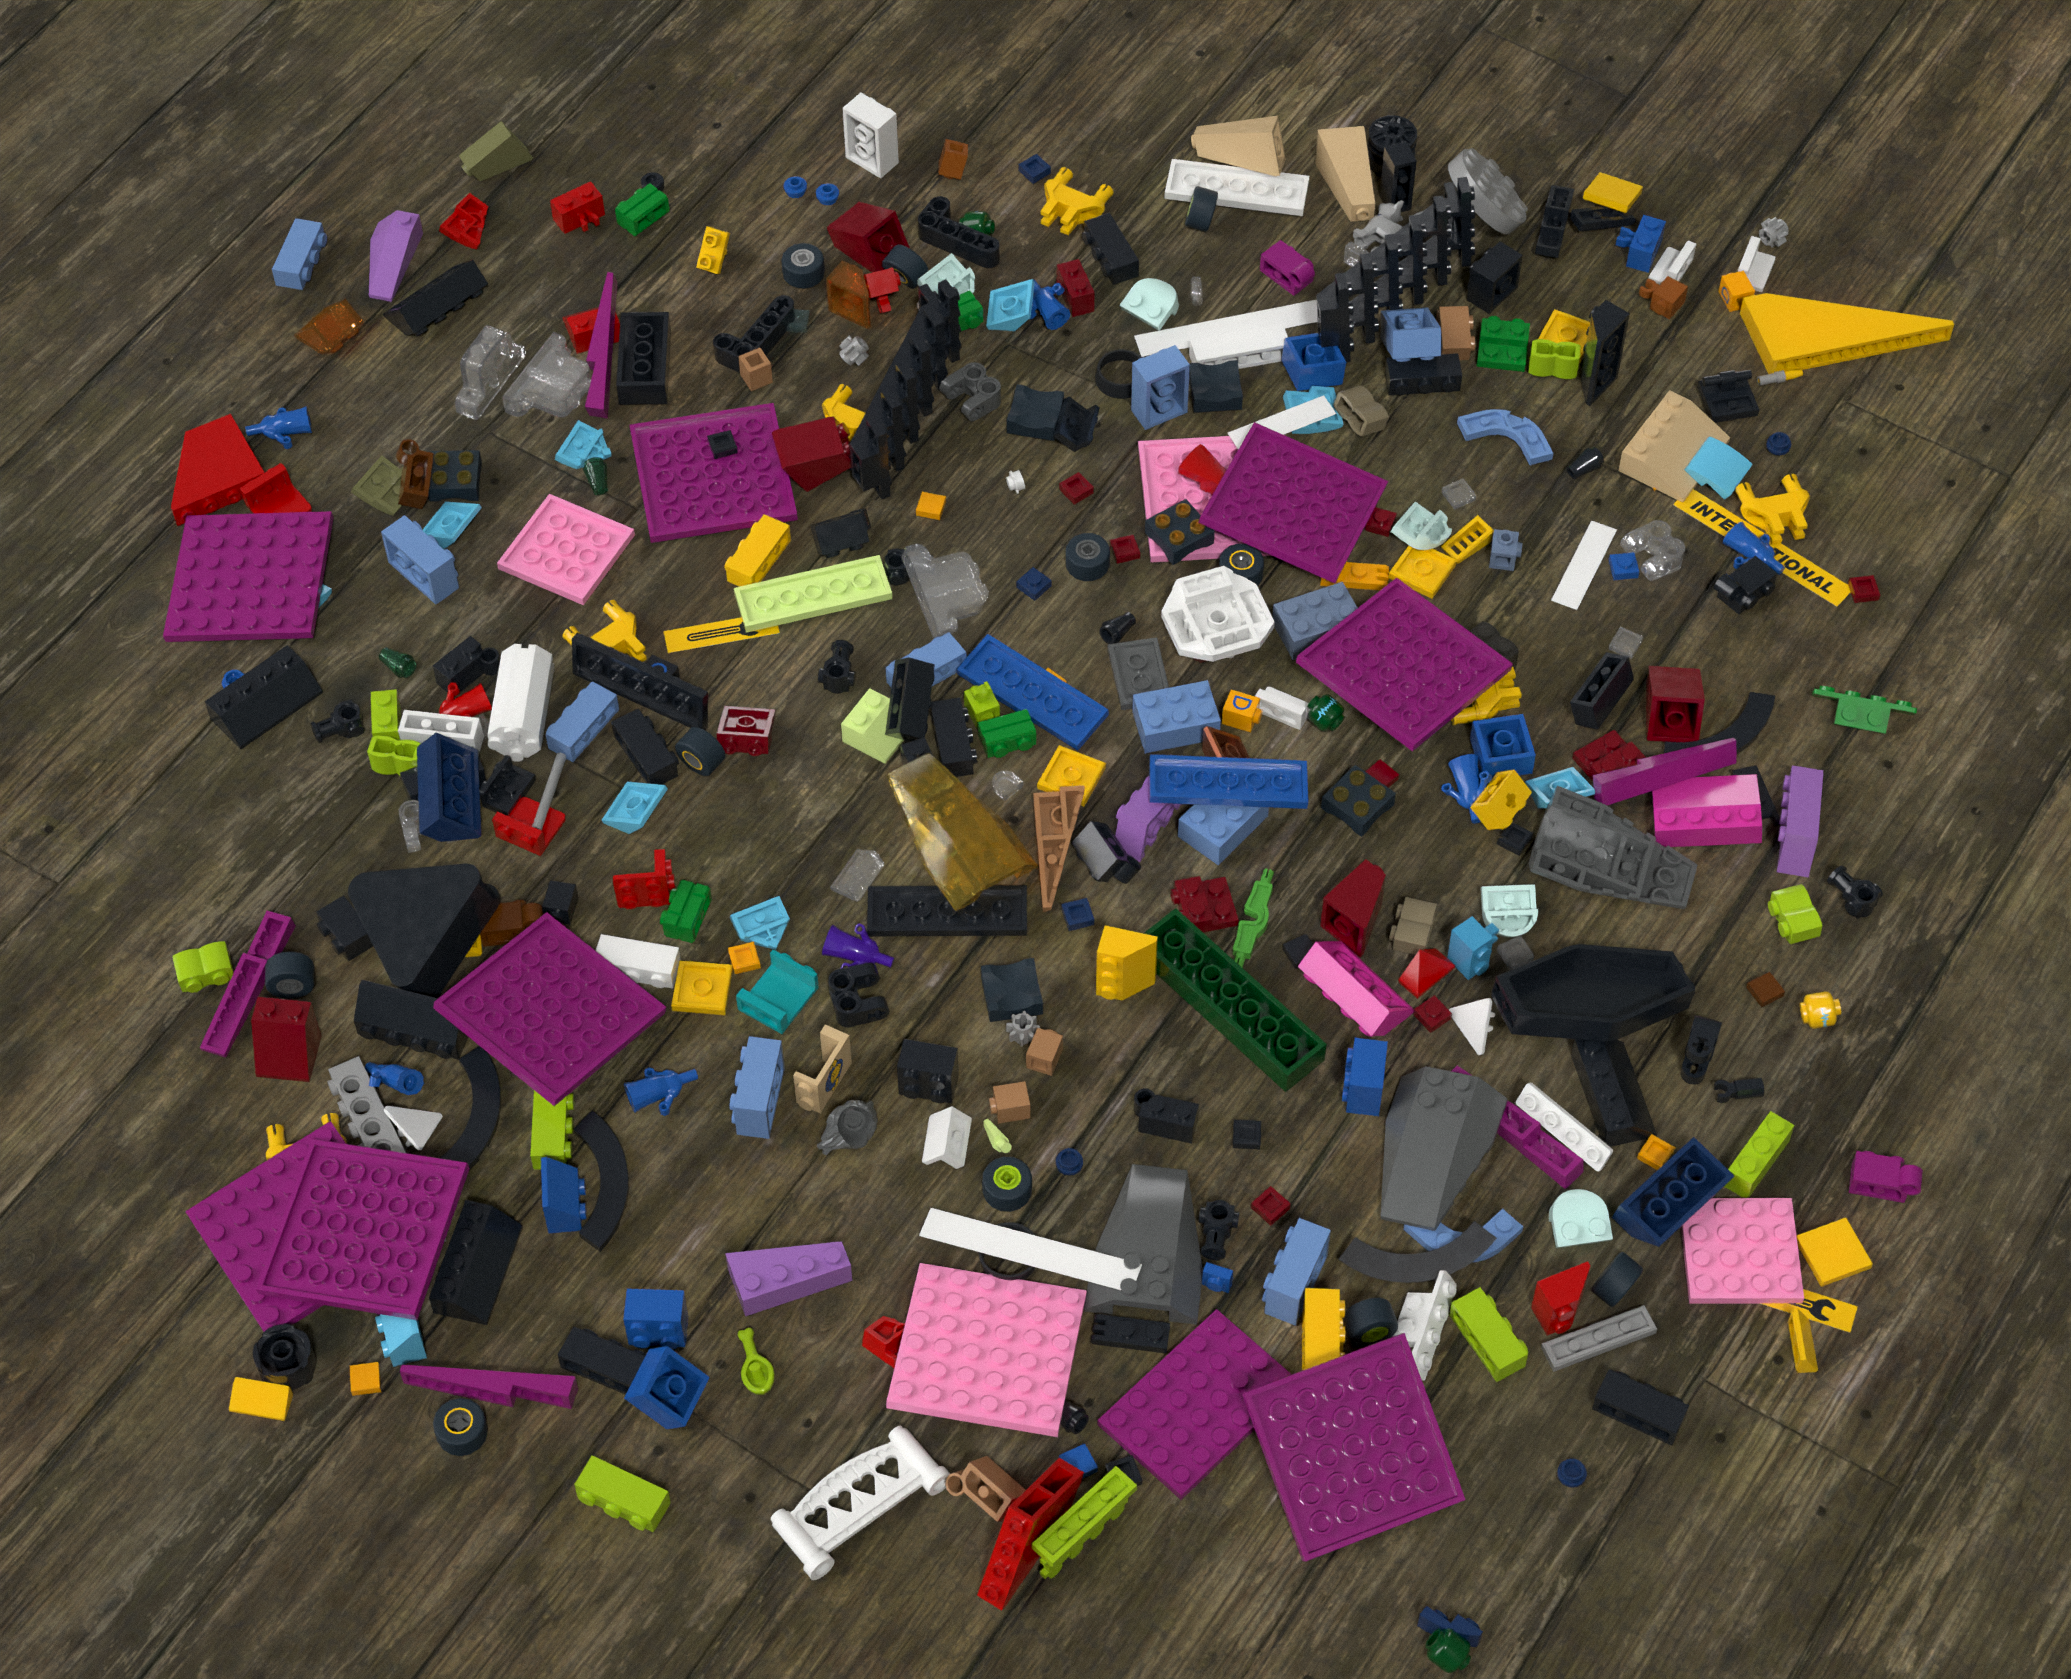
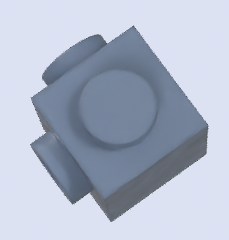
(1505, 549)

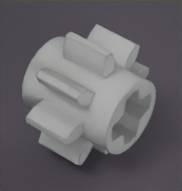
(1773, 232)
(854, 350)
(1022, 1028)

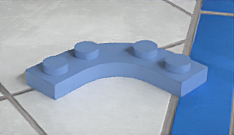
(1500, 422)
(1502, 1226)

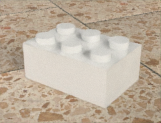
(870, 135)

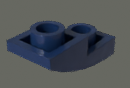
(1431, 1620)

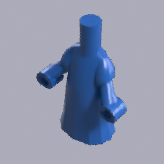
(1051, 310)
(283, 424)
(1749, 545)
(1468, 782)
(395, 1076)
(656, 1087)

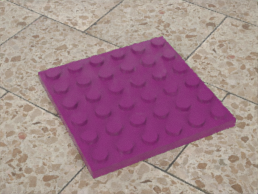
(700, 495)
(1293, 502)
(249, 577)
(1404, 663)
(549, 1008)
(242, 1224)
(363, 1229)
(1353, 1447)

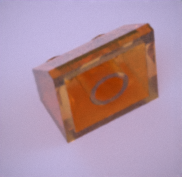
(849, 294)
(330, 327)

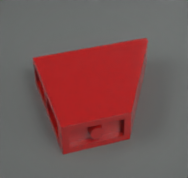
(212, 469)
(1024, 1523)

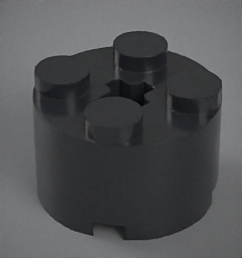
(285, 1356)

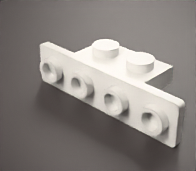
(1564, 1126)
(1424, 1318)

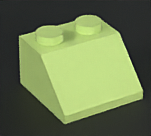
(866, 727)

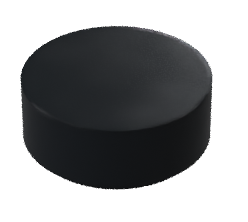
(653, 178)

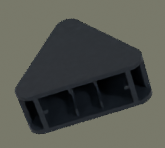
(423, 920)

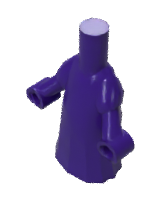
(851, 948)

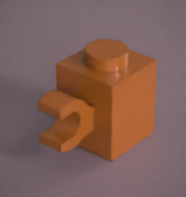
(953, 159)
(1666, 297)

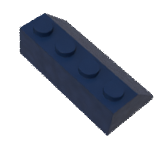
(448, 789)
(1672, 1194)

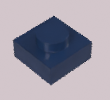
(1034, 168)
(1034, 583)
(1077, 914)

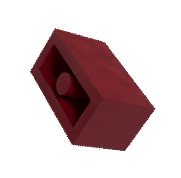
(1078, 291)

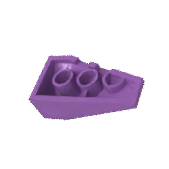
(391, 252)

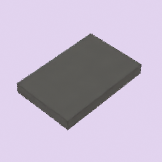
(1136, 669)

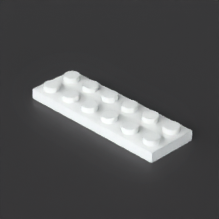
(1238, 187)

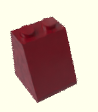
(867, 234)
(813, 451)
(1674, 704)
(1353, 906)
(284, 1039)

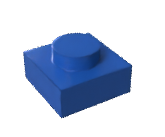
(1624, 566)
(1217, 1278)

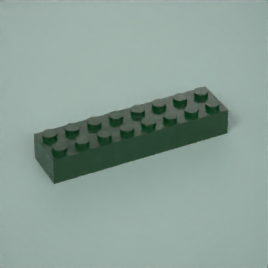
(1235, 1002)

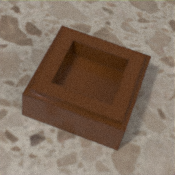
(1765, 989)

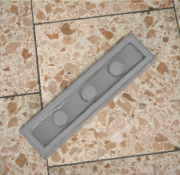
(1598, 1338)

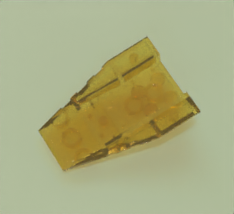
(957, 833)

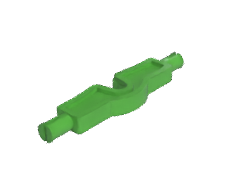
(1256, 908)

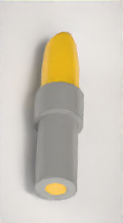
(1779, 376)

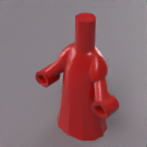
(468, 704)

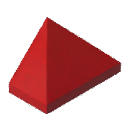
(1425, 971)

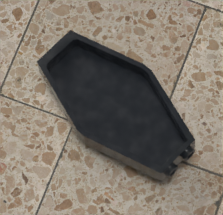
(1592, 992)

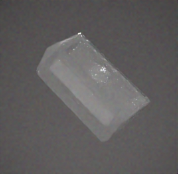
(858, 874)

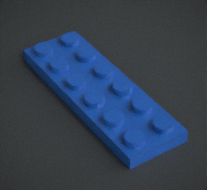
(1027, 686)
(1228, 781)

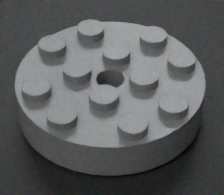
(1494, 194)

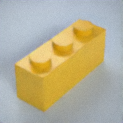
(758, 551)

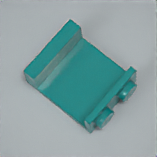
(779, 992)

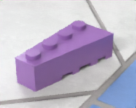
(1799, 820)
(1141, 821)
(786, 1273)

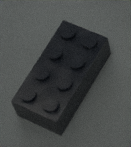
(643, 358)

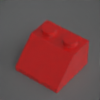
(581, 327)
(1559, 1297)

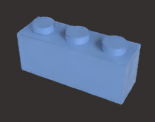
(299, 254)
(941, 651)
(582, 721)

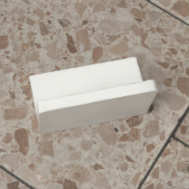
(1673, 263)
(1756, 264)
(1283, 707)
(947, 1137)

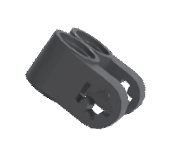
(975, 383)

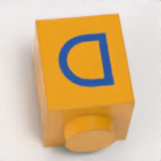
(1734, 288)
(1241, 711)

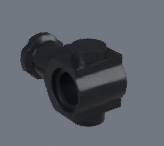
(895, 568)
(837, 669)
(344, 721)
(1855, 891)
(1217, 1229)

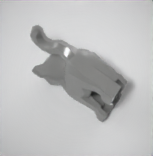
(1380, 225)

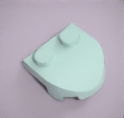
(953, 272)
(1151, 302)
(1422, 528)
(1509, 908)
(1579, 1219)

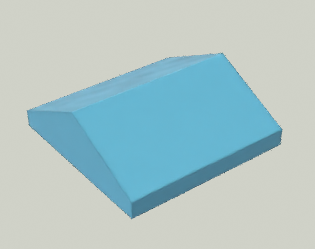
(1010, 306)
(451, 522)
(1544, 786)
(633, 806)

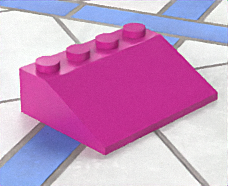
(1708, 811)

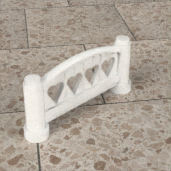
(814, 1542)

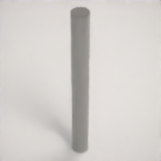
(549, 791)

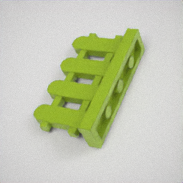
(1083, 1521)

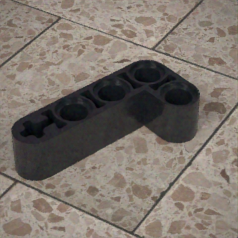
(953, 237)
(762, 334)

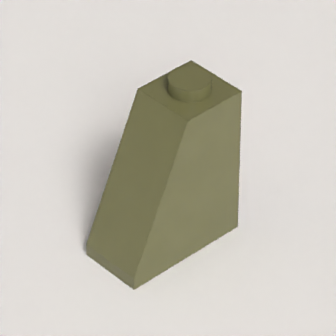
(494, 153)

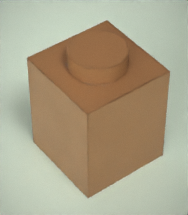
(755, 369)
(1044, 1051)
(1010, 1102)

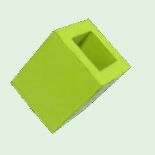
(981, 703)

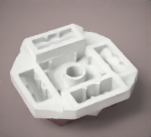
(1216, 615)

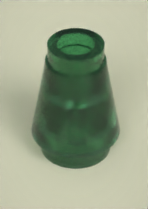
(596, 474)
(399, 663)

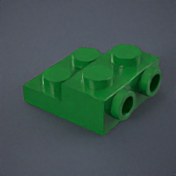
(1503, 344)

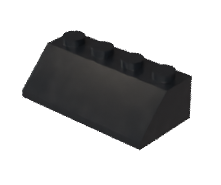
(437, 298)
(1603, 349)
(263, 697)
(406, 1020)
(1612, 1091)
(475, 1263)

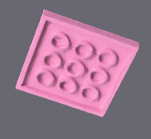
(566, 549)
(1742, 1252)

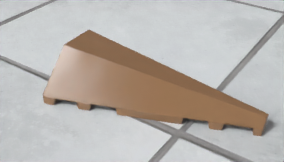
(1054, 825)

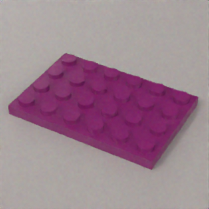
(1192, 1404)

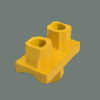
(713, 250)

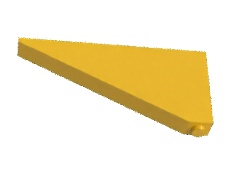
(1814, 333)

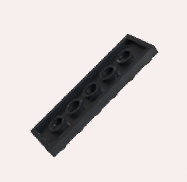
(639, 682)
(927, 912)

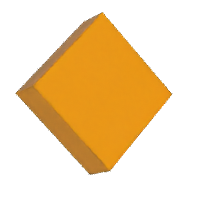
(931, 505)
(744, 958)
(1656, 1152)
(365, 1378)

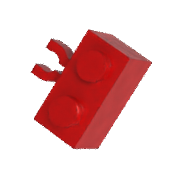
(578, 208)
(881, 284)

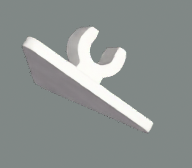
(1474, 1022)
(414, 1124)

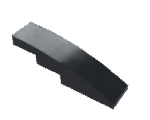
(1554, 221)

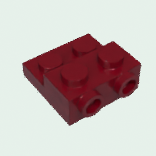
(746, 730)
(1607, 755)
(1205, 902)

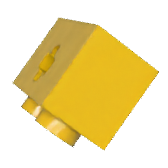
(1501, 800)

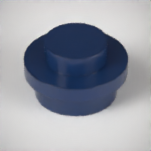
(1778, 443)
(1069, 1161)
(1571, 1473)

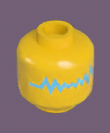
(1820, 1010)

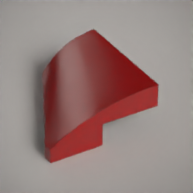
(466, 222)
(1203, 468)
(884, 1339)

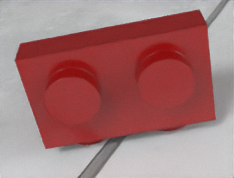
(274, 493)
(518, 828)
(646, 888)

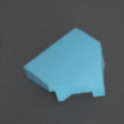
(582, 444)
(762, 923)

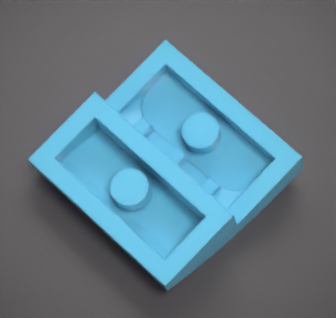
(1295, 398)
(1718, 466)

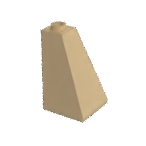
(1243, 143)
(1346, 169)

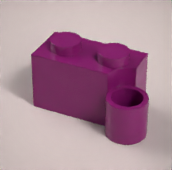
(1287, 267)
(1884, 1177)

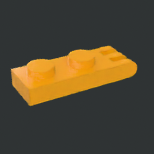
(1362, 576)

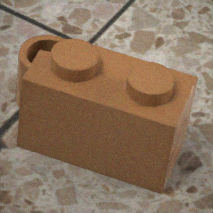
(1455, 331)
(986, 1486)

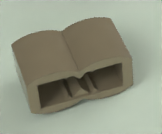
(1361, 410)
(1414, 925)

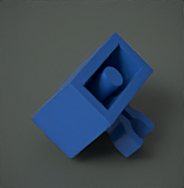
(1643, 243)

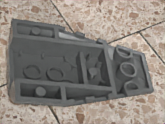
(1607, 856)
(1434, 1143)
(1158, 1229)

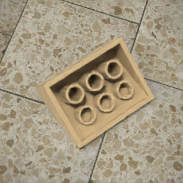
(1667, 446)

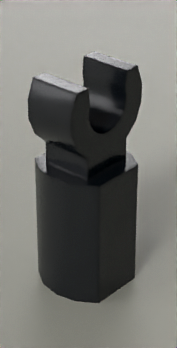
(1739, 1089)

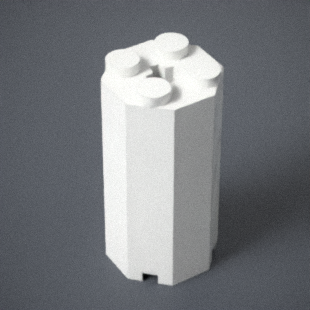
(521, 701)

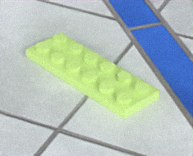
(813, 593)

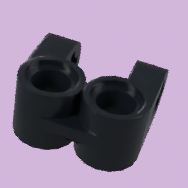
(863, 1010)
(1700, 1048)

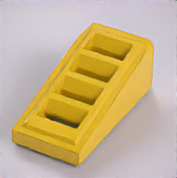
(1474, 525)

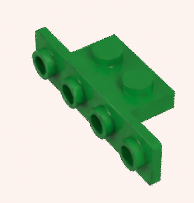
(1862, 712)

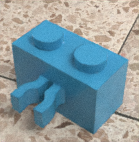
(1471, 947)

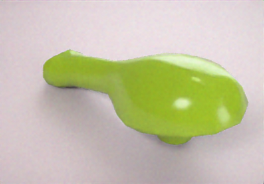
(756, 1371)

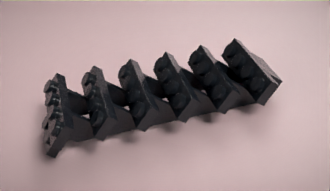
(1451, 229)
(907, 389)

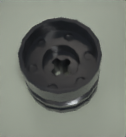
(1385, 132)

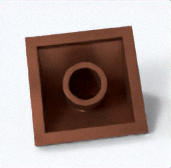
(1222, 744)

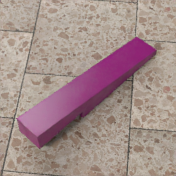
(601, 351)
(1663, 770)
(246, 983)
(1540, 1148)
(494, 1386)

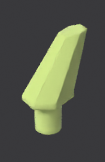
(996, 1137)

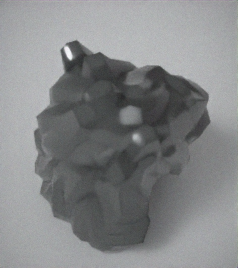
(849, 1126)

